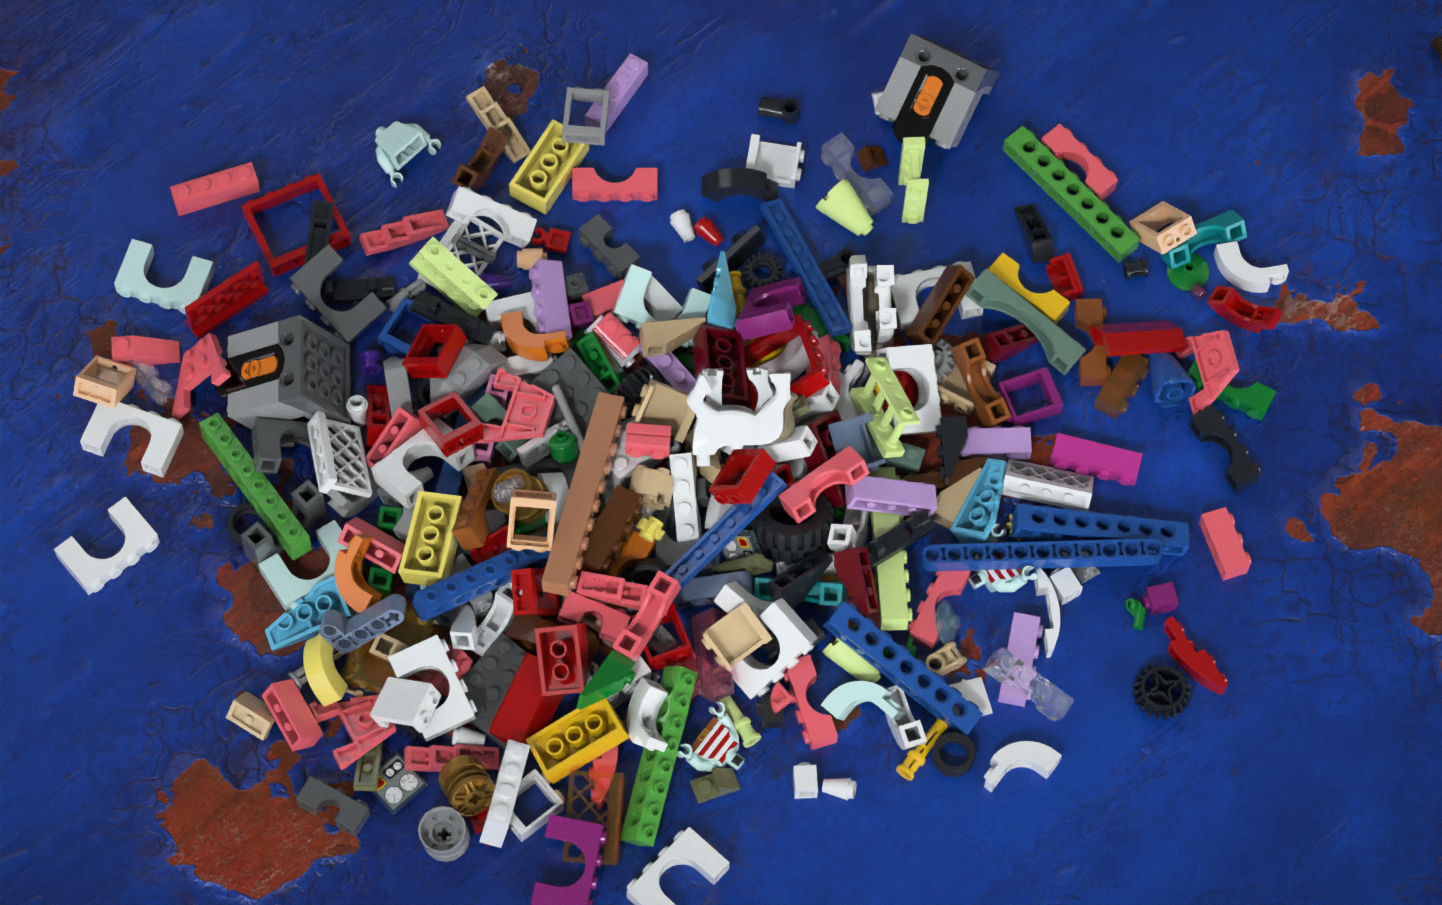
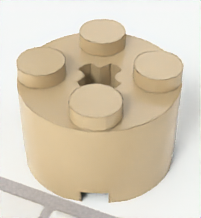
(653, 486)

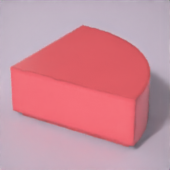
(779, 698)

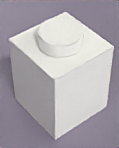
(1065, 585)
(805, 781)

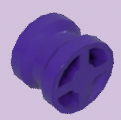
(371, 362)

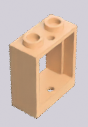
(1158, 217)
(101, 391)
(533, 499)

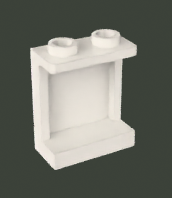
(776, 160)
(405, 703)

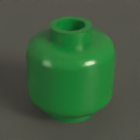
(564, 447)

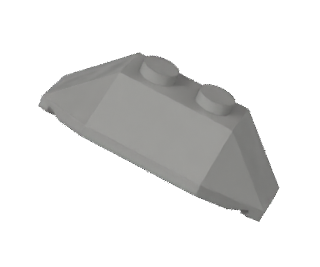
(468, 373)

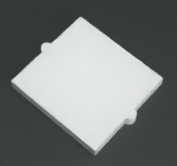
(973, 691)

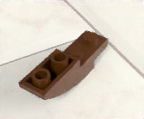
(962, 469)

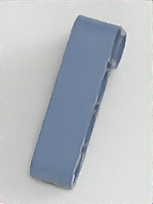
(705, 589)
(354, 632)

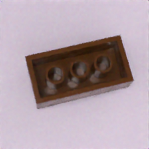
(612, 531)

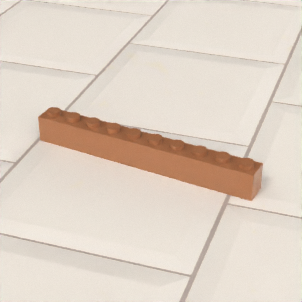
(584, 494)

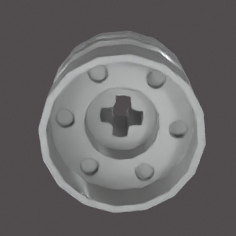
(435, 825)

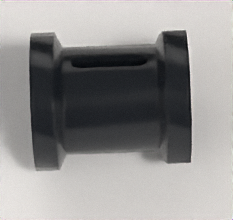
(1135, 269)

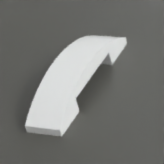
(1044, 587)

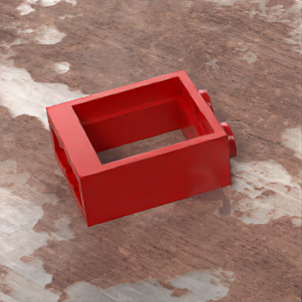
(417, 360)
(452, 441)
(757, 467)
(527, 602)
(677, 655)

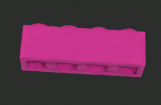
(1096, 459)

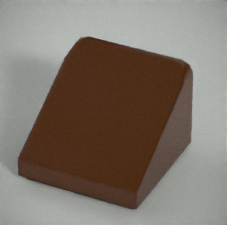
(871, 158)

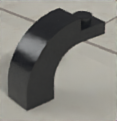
(738, 181)

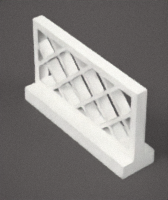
(456, 230)
(324, 456)
(1053, 492)

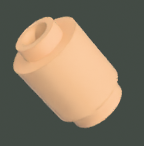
(528, 257)

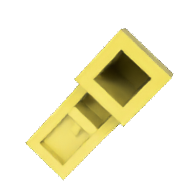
(321, 671)

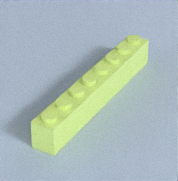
(891, 574)

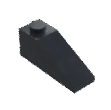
(1034, 233)
(800, 578)

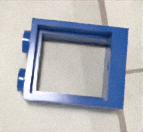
(391, 343)

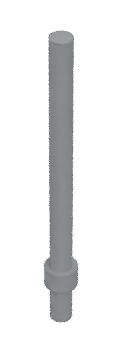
(574, 427)

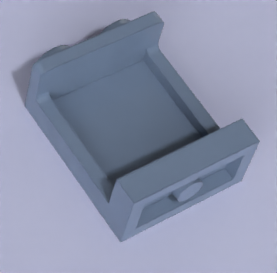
(854, 433)

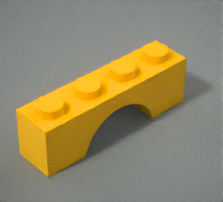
(1049, 303)

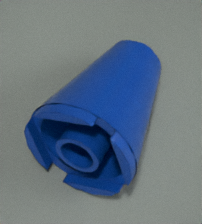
(1169, 380)

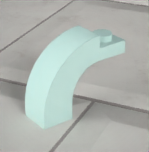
(849, 695)

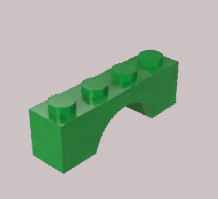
(1251, 400)
(379, 577)

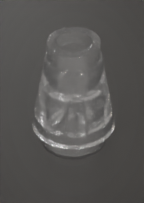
(503, 490)

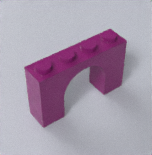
(770, 309)
(588, 838)

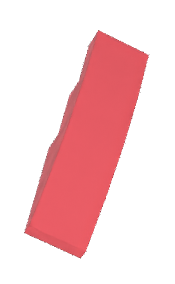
(408, 231)
(612, 590)
(436, 756)

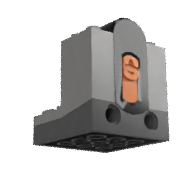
(933, 92)
(286, 373)

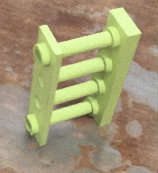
(910, 176)
(452, 278)
(899, 405)

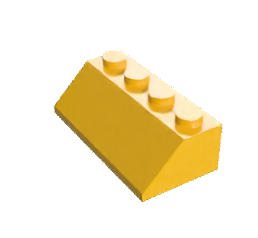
(577, 739)

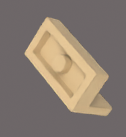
(251, 715)

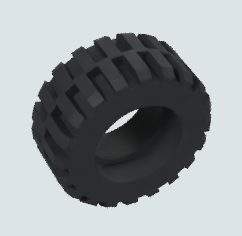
(787, 540)

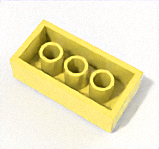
(547, 169)
(430, 543)

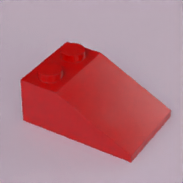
(562, 658)

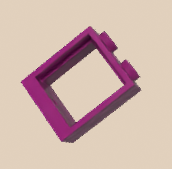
(1049, 390)

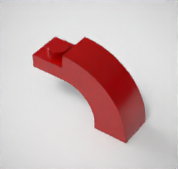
(1242, 312)

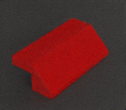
(1139, 338)
(523, 707)

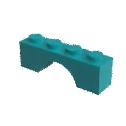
(1219, 229)
(823, 593)

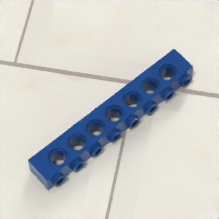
(1047, 530)
(475, 581)
(908, 682)

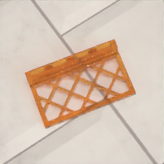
(614, 813)

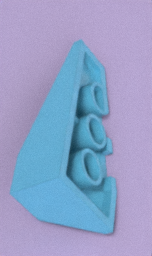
(722, 304)
(981, 505)
(306, 618)

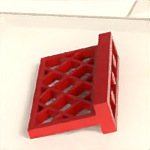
(209, 313)

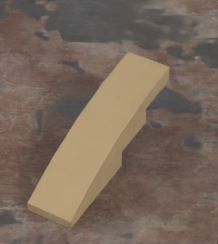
(493, 116)

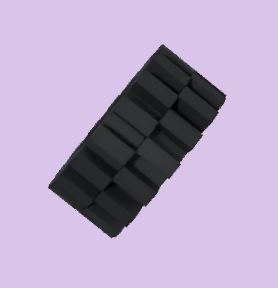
(762, 261)

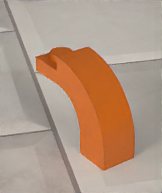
(530, 345)
(349, 575)

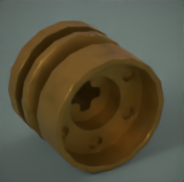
(522, 514)
(466, 785)

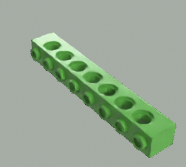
(1058, 190)
(255, 486)
(657, 766)

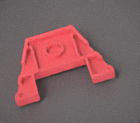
(1215, 363)
(196, 366)
(526, 414)
(359, 725)

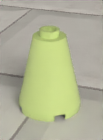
(846, 208)
(851, 661)

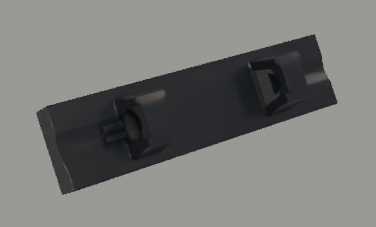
(319, 228)
(736, 255)
(357, 290)
(471, 326)
(899, 538)

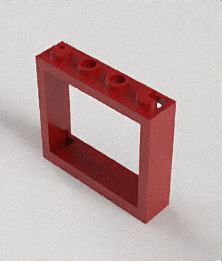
(292, 190)
(769, 343)

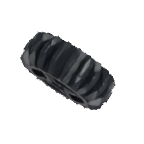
(633, 384)
(1147, 699)

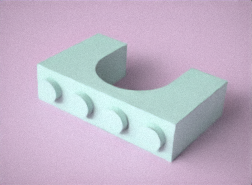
(133, 282)
(630, 303)
(290, 588)

